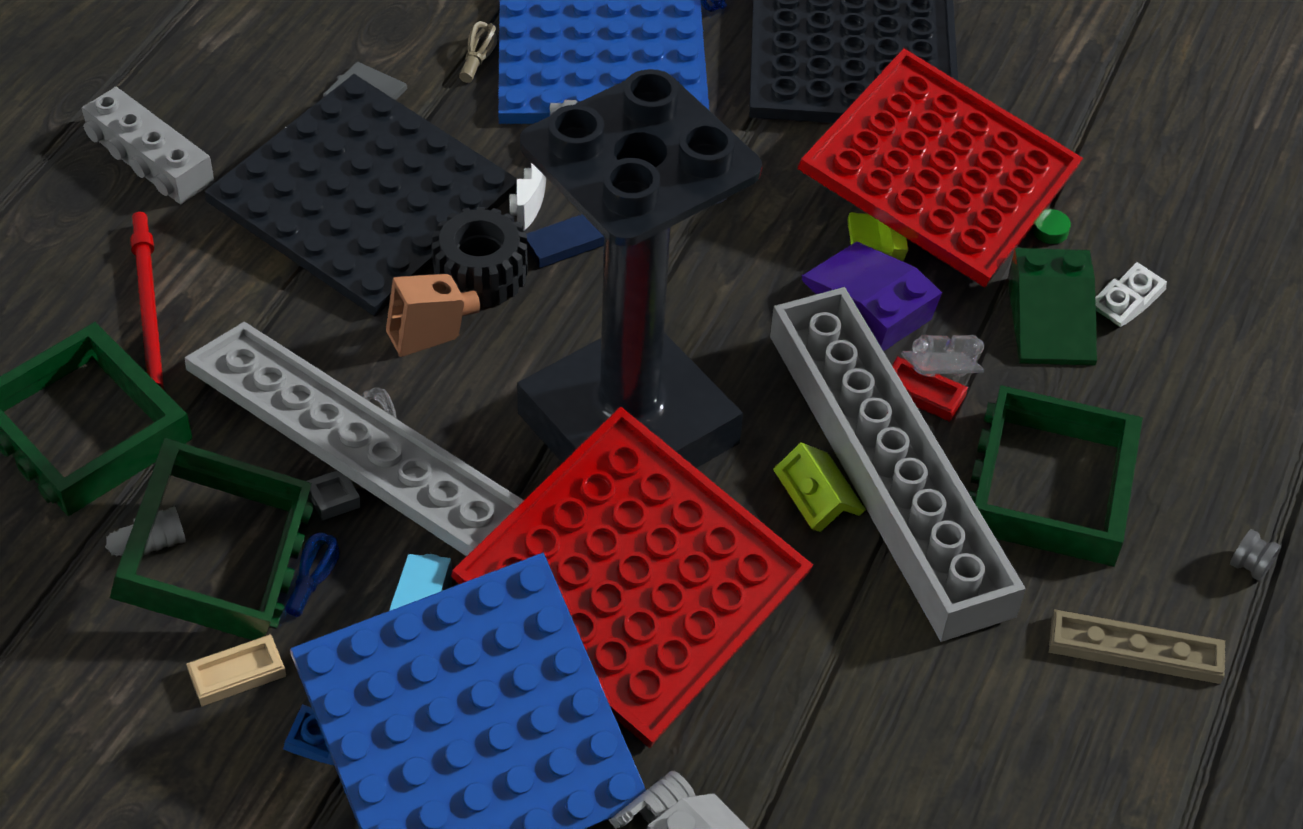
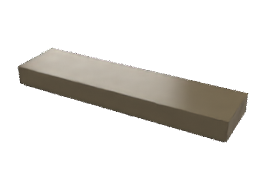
(1137, 646)

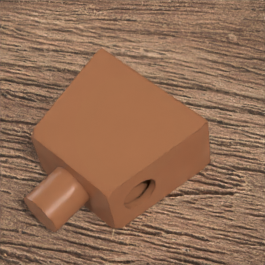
(426, 311)

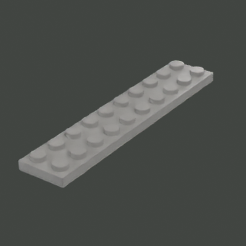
(354, 436)

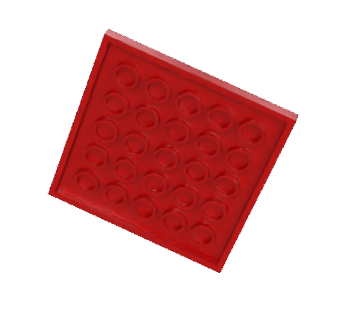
(941, 166)
(650, 565)

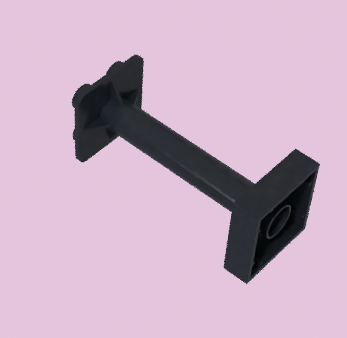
(634, 169)

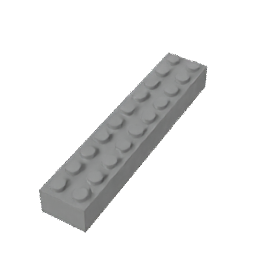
(896, 465)

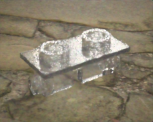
(934, 357)

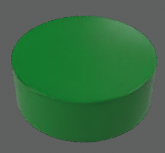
(1052, 227)

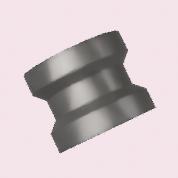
(1255, 554)

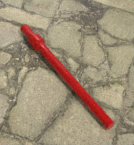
(142, 247)

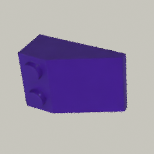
(885, 290)

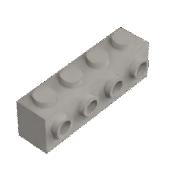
(148, 145)

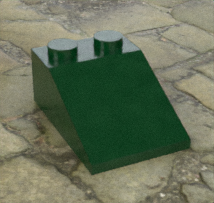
(1053, 306)

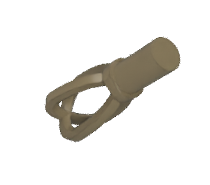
(473, 58)

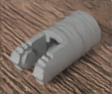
(165, 533)
(655, 799)

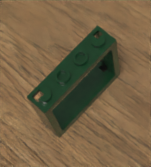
(1071, 420)
(116, 464)
(233, 478)

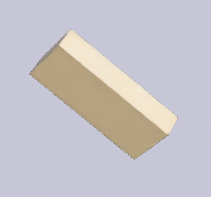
(236, 670)

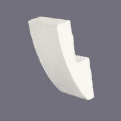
(528, 197)
(1130, 295)

